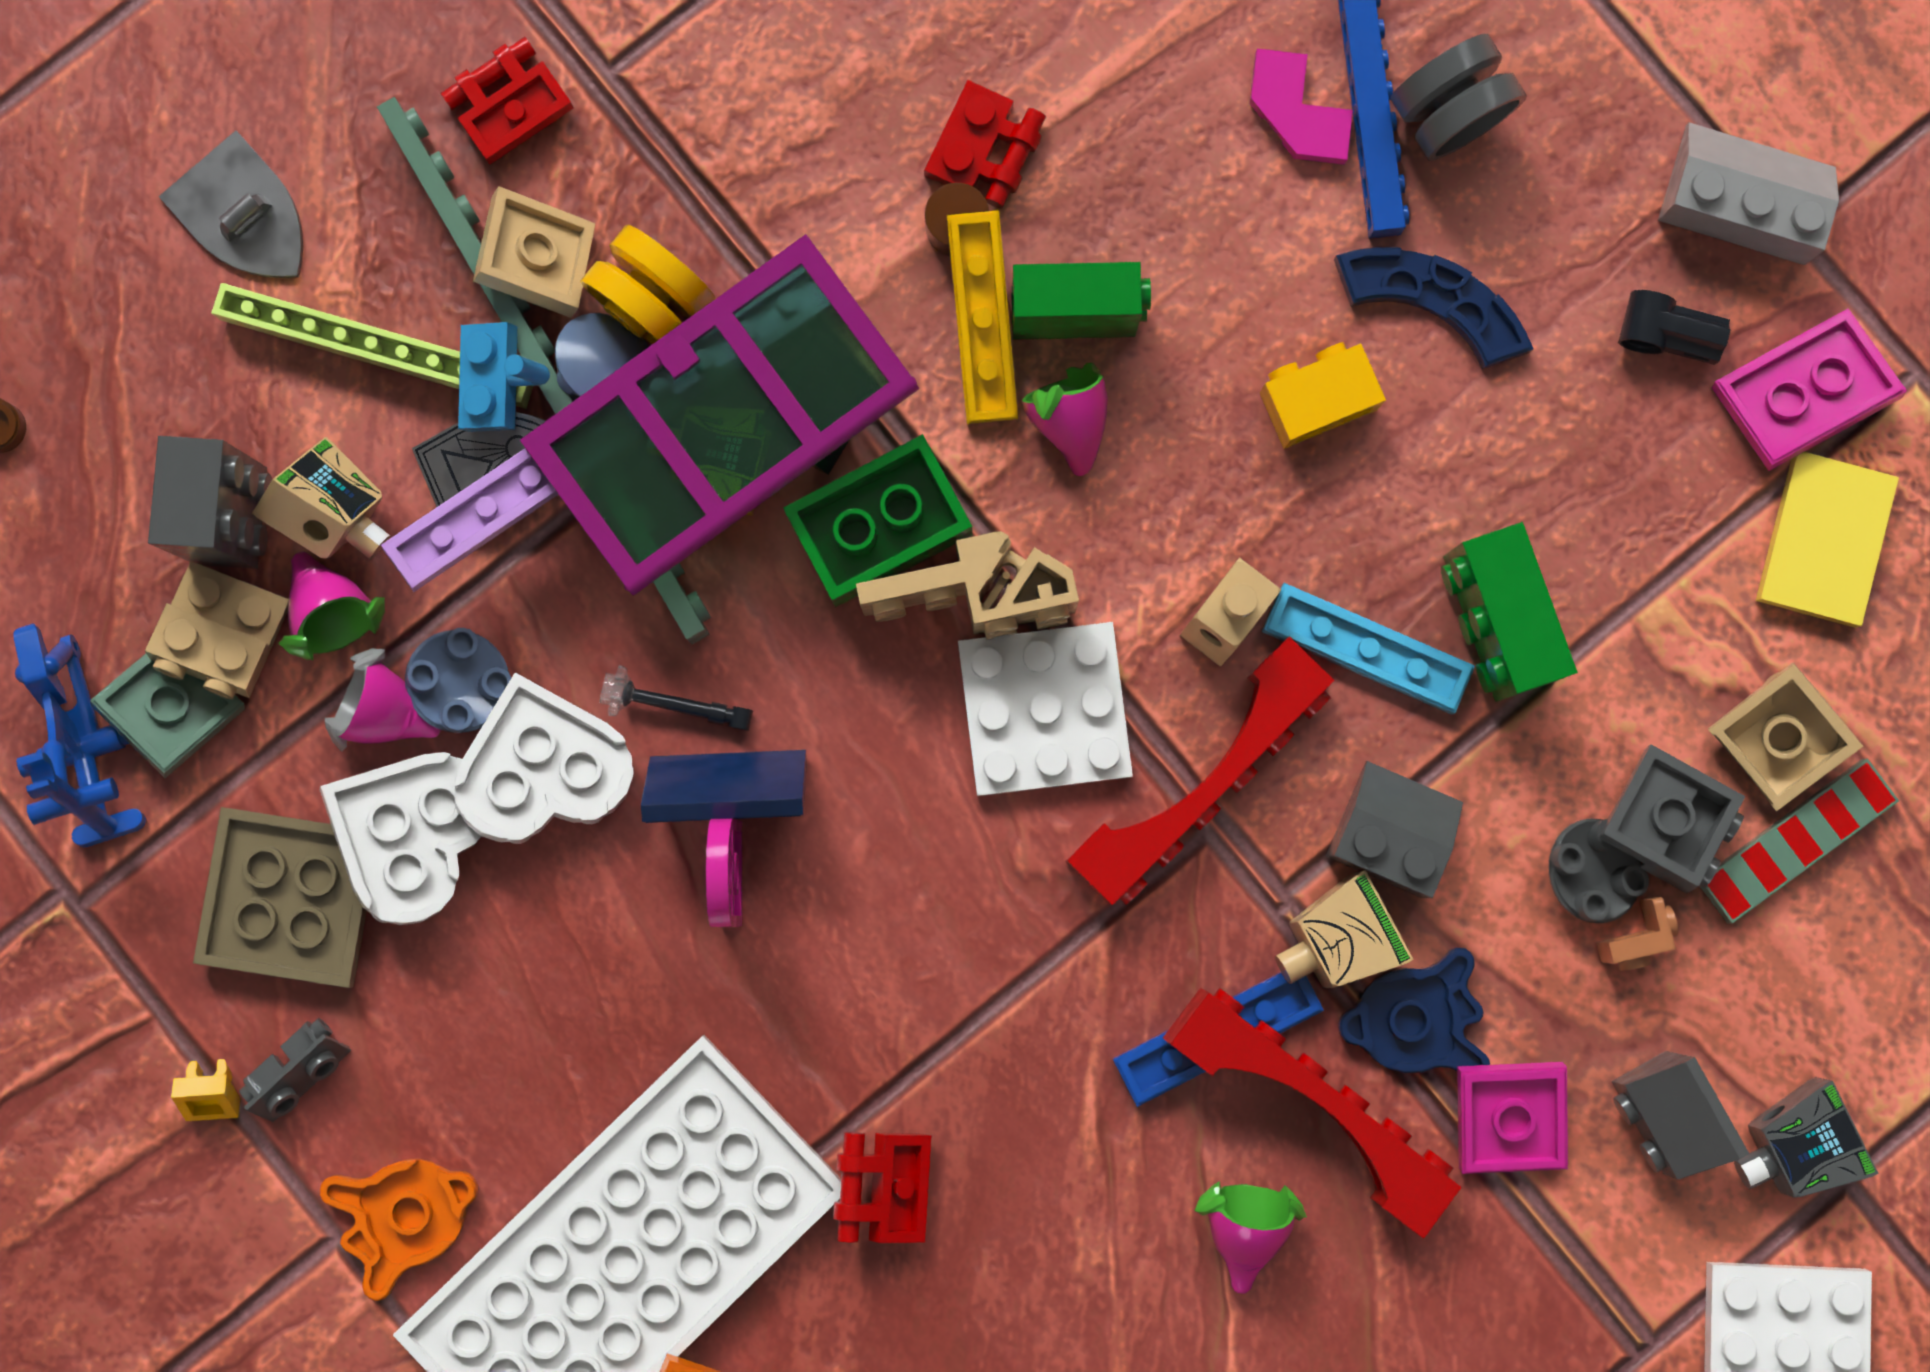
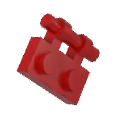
(515, 110)
(971, 136)
(898, 1187)

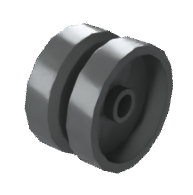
(1458, 97)

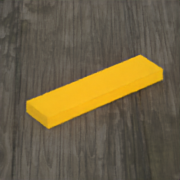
(982, 316)

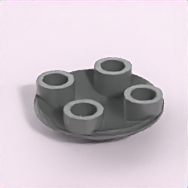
(1593, 876)

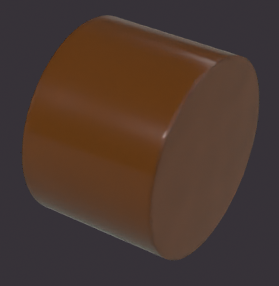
(950, 200)

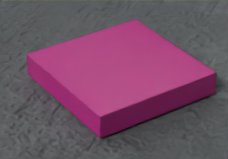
(1512, 1117)

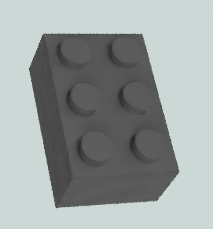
(207, 502)

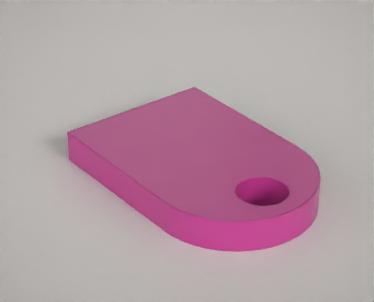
(724, 873)

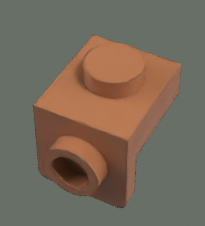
(1634, 949)

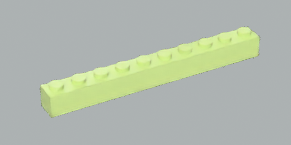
(343, 337)

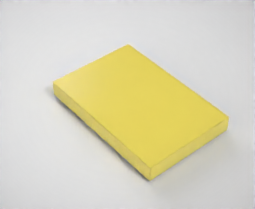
(1827, 539)

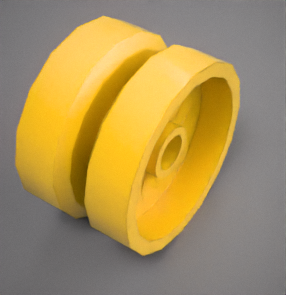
(653, 283)

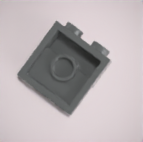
(1673, 820)

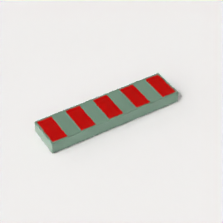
(1799, 840)

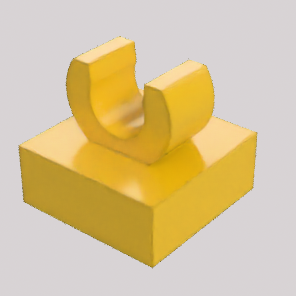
(206, 1096)

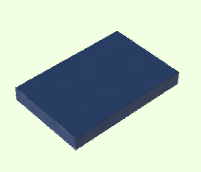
(724, 786)

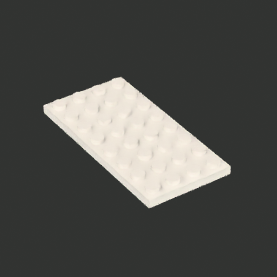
(635, 1235)

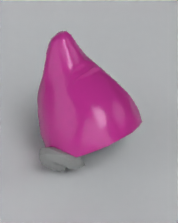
(376, 706)

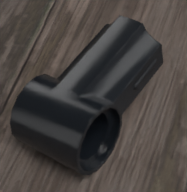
(1658, 326)

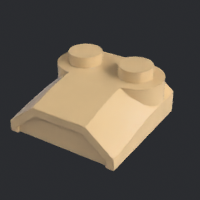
(1785, 736)

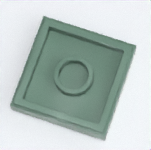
(162, 714)

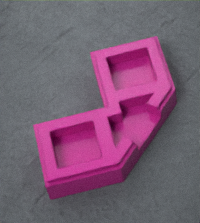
(1305, 130)

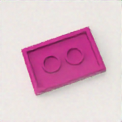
(1808, 389)

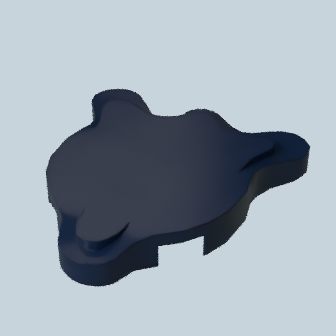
(1418, 1017)

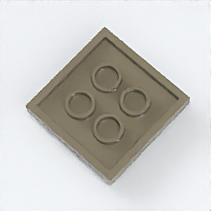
(280, 901)

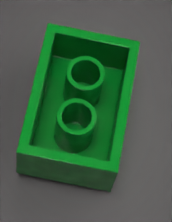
(879, 519)
(1507, 613)

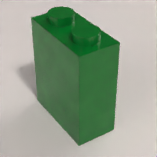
(1078, 300)

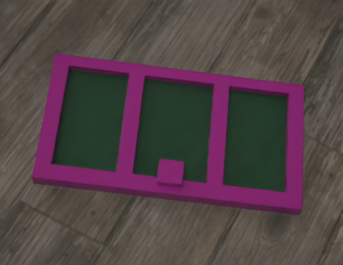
(719, 414)

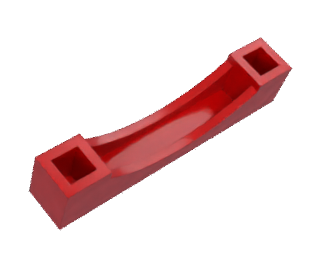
(1283, 690)
(1405, 1182)

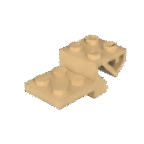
(1039, 593)

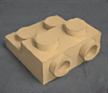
(217, 631)

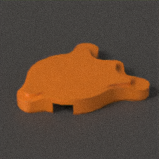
(401, 1217)

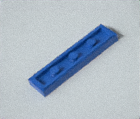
(1159, 1067)

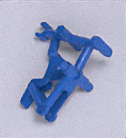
(72, 740)

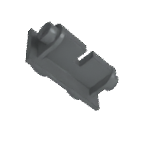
(275, 1088)

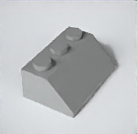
(1751, 195)

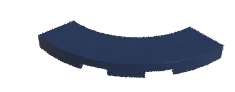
(1441, 289)

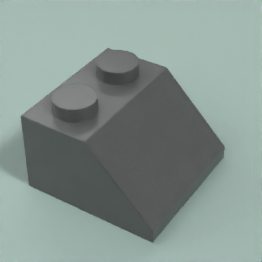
(1397, 831)
(1677, 1116)

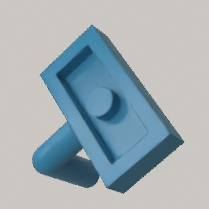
(490, 376)

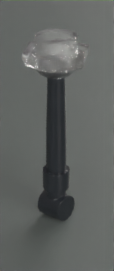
(620, 691)

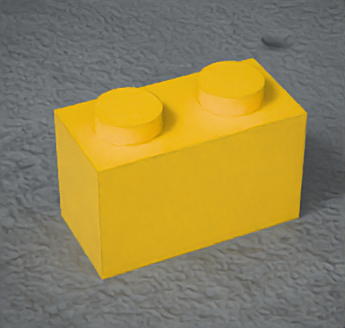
(1321, 394)

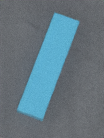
(1369, 648)

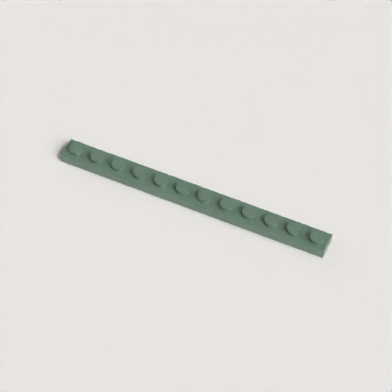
(532, 344)

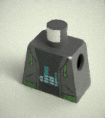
(1806, 1143)

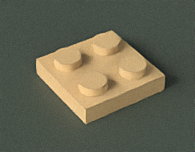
(534, 252)

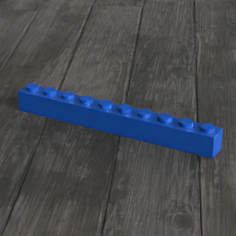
(1372, 118)

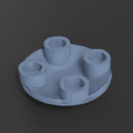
(591, 350)
(456, 680)

